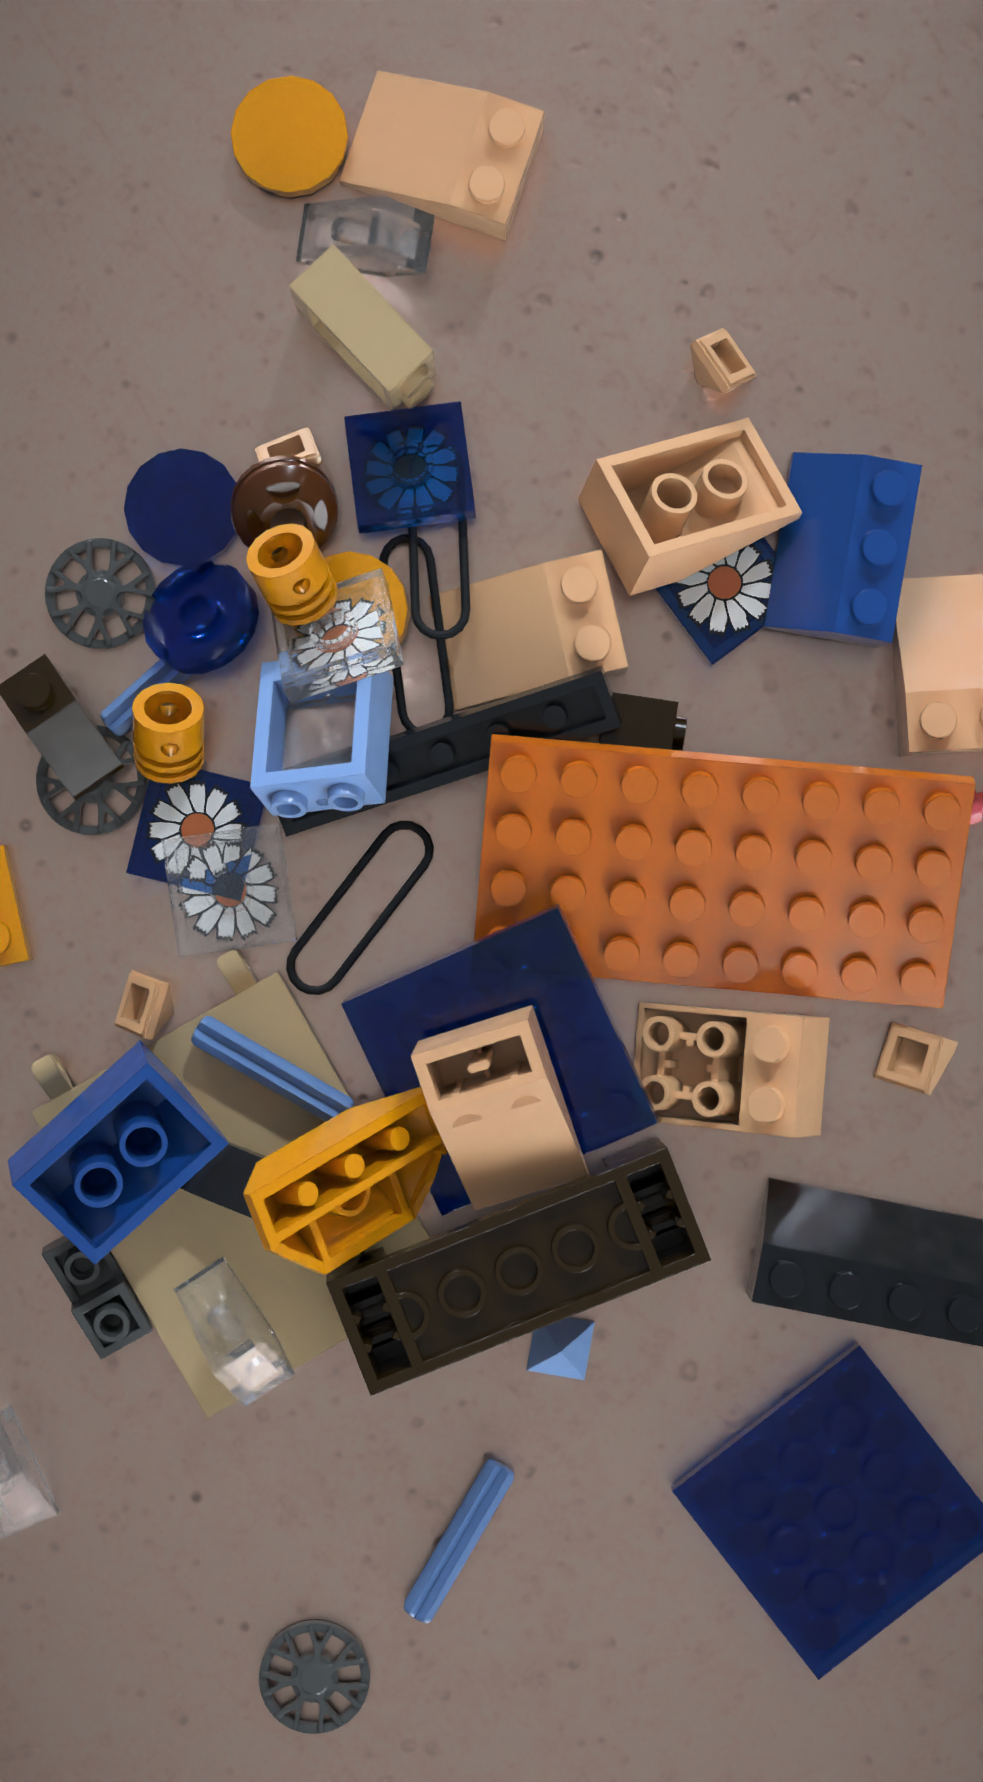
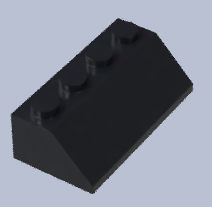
(869, 1261)

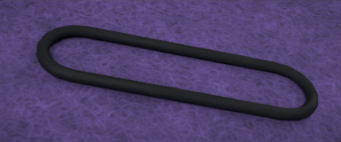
(464, 583)
(438, 623)
(378, 924)

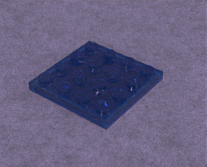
(500, 973)
(836, 1510)

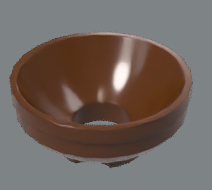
(279, 485)

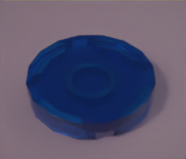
(181, 507)
(201, 617)

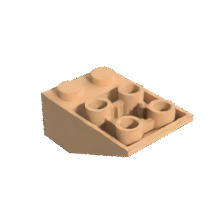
(733, 1068)
(499, 1108)

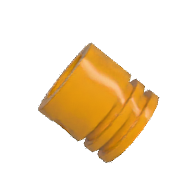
(295, 579)
(168, 738)

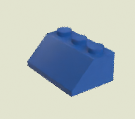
(847, 552)
(116, 1153)

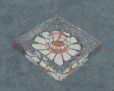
(343, 645)
(229, 890)

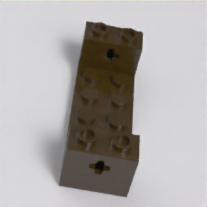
(517, 1268)

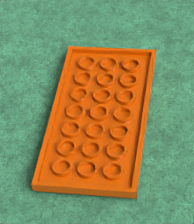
(730, 867)

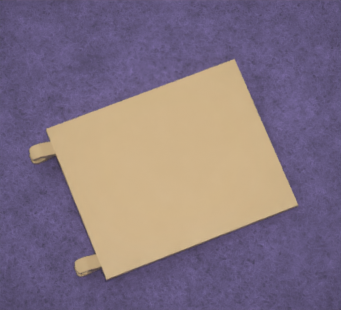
(193, 1232)

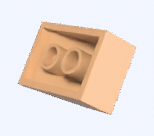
(445, 150)
(685, 503)
(532, 629)
(939, 665)

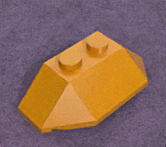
(346, 1182)

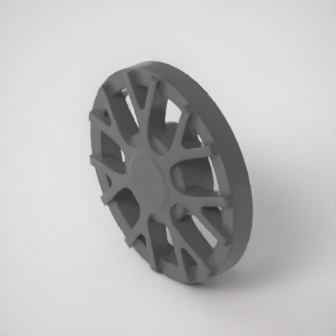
(99, 593)
(95, 796)
(314, 1677)

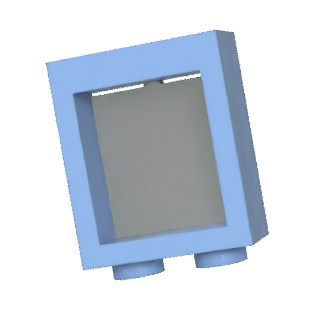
(322, 747)

